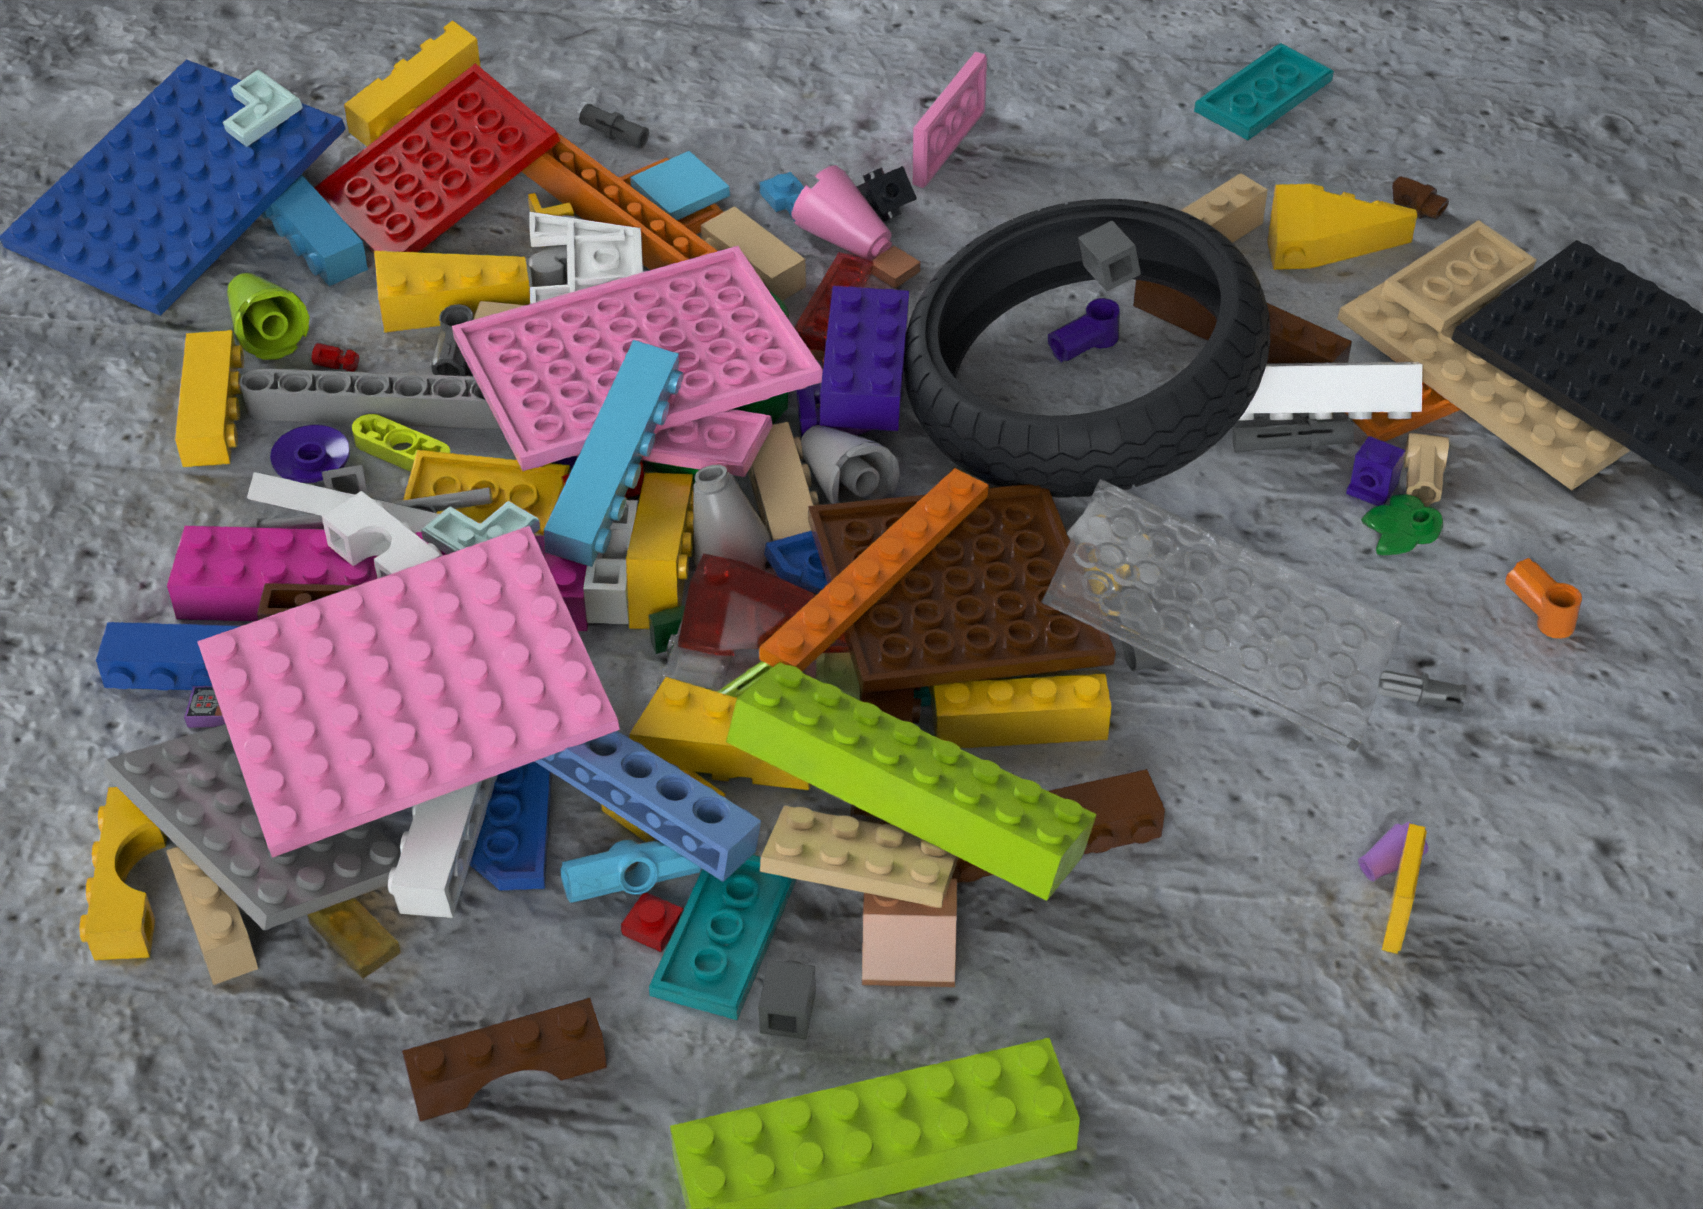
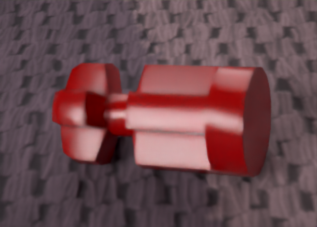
(333, 357)

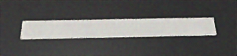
(322, 500)

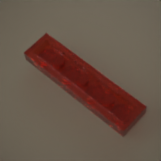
(844, 271)

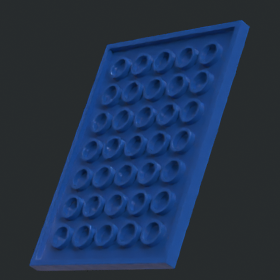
(167, 190)

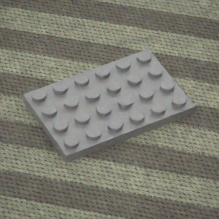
(204, 806)

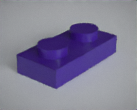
(807, 411)

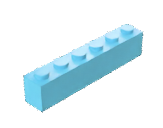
(612, 454)

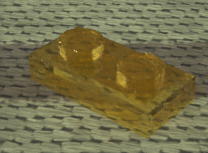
(355, 936)

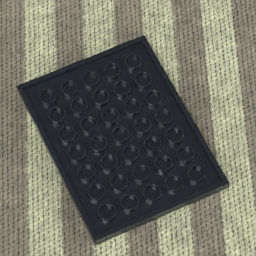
(1604, 352)

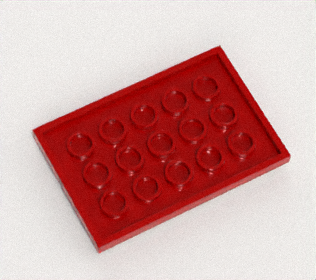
(437, 164)

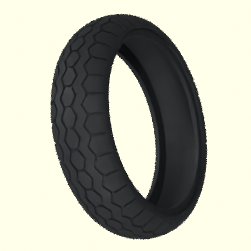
(1115, 444)

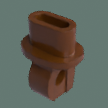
(1419, 197)

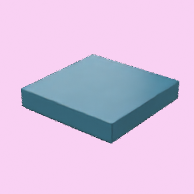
(681, 185)

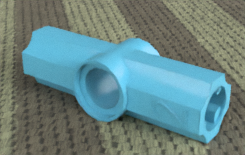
(606, 873)

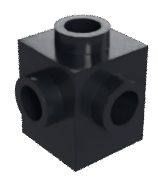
(887, 191)

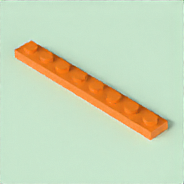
(874, 572)

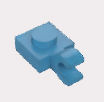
(781, 191)

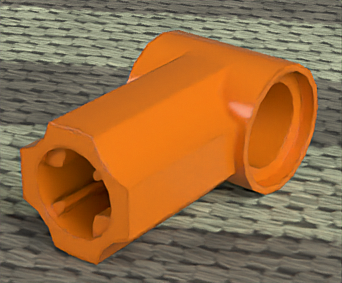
(1552, 601)

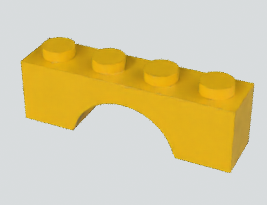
(118, 916)

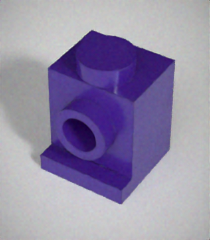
(1376, 471)

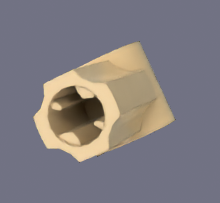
(1426, 463)

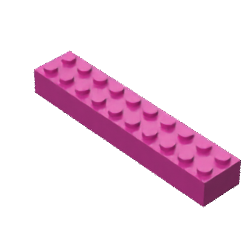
(225, 569)

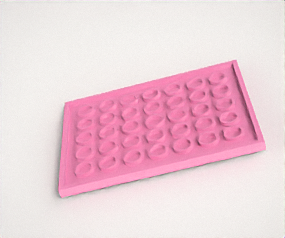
(557, 358)
(404, 689)

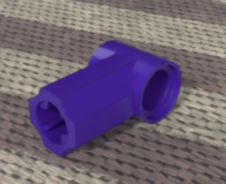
(1094, 329)

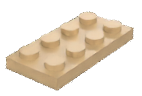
(1459, 276)
(857, 856)

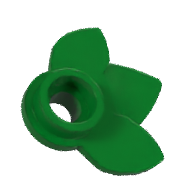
(1403, 524)

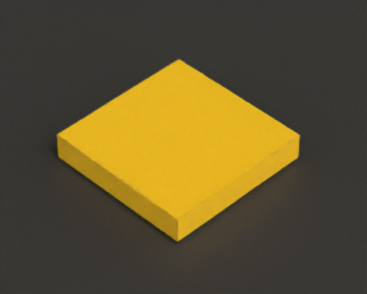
(1404, 888)

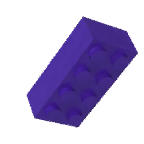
(864, 358)

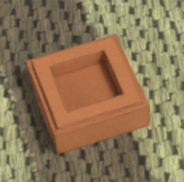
(895, 267)

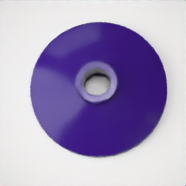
(308, 451)

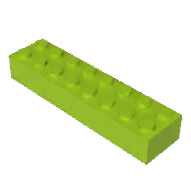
(912, 779)
(880, 1134)

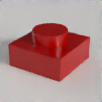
(651, 921)

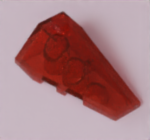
(738, 607)

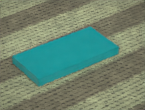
(1263, 91)
(722, 940)

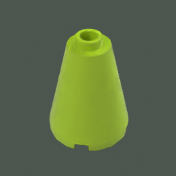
(266, 317)

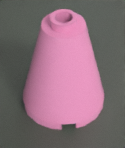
(841, 215)

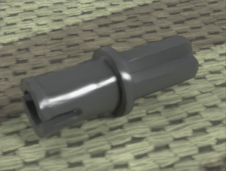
(1422, 690)

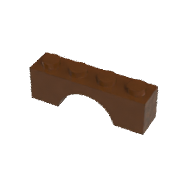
(454, 1069)

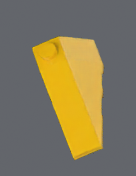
(1323, 227)

